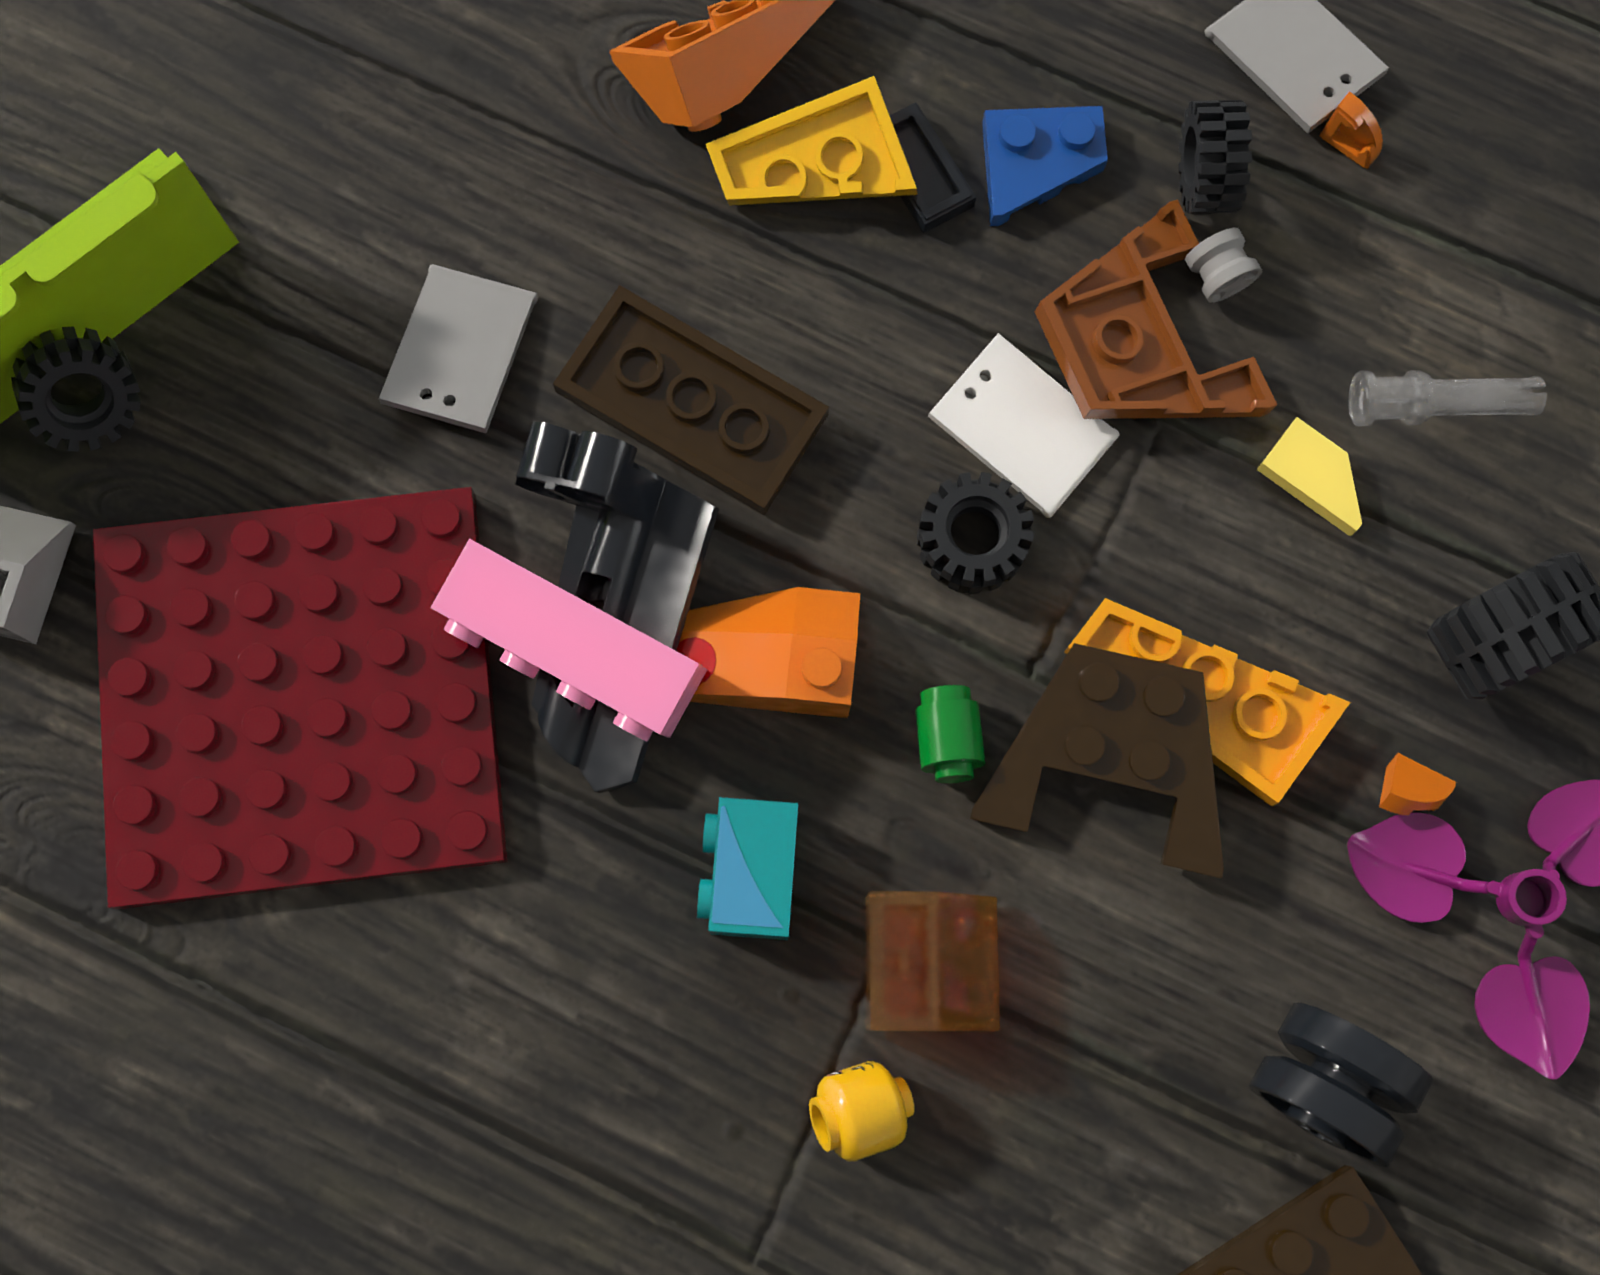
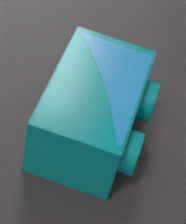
(750, 868)

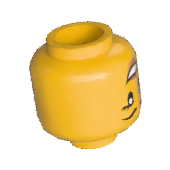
(861, 1111)

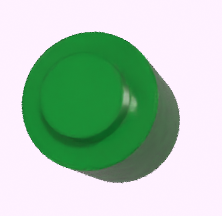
(949, 733)

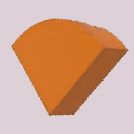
(1354, 131)
(1413, 787)

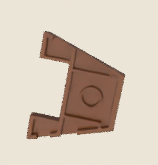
(1123, 346)

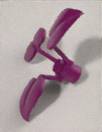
(1528, 1009)

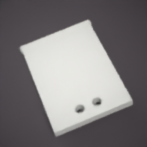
(1023, 425)

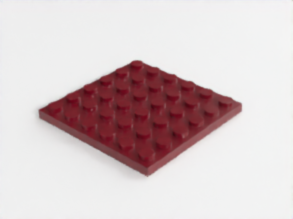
(291, 701)

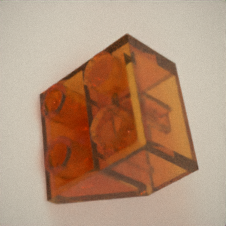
(931, 962)

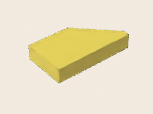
(1315, 474)

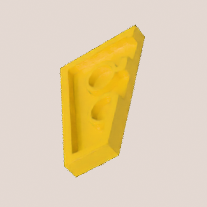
(816, 152)

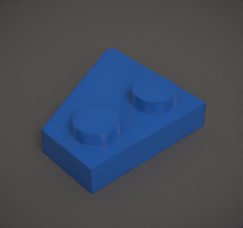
(1039, 153)

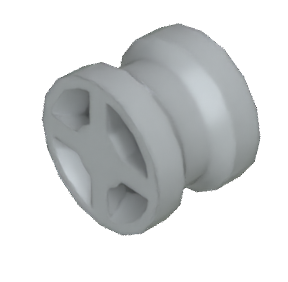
(1223, 264)

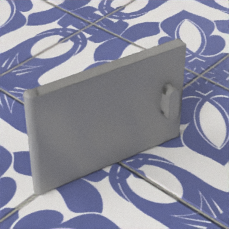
(1297, 55)
(458, 348)

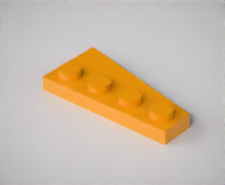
(1258, 719)

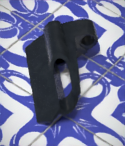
(629, 545)

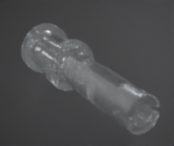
(1420, 397)

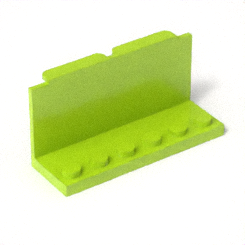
(109, 261)

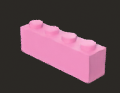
(569, 640)

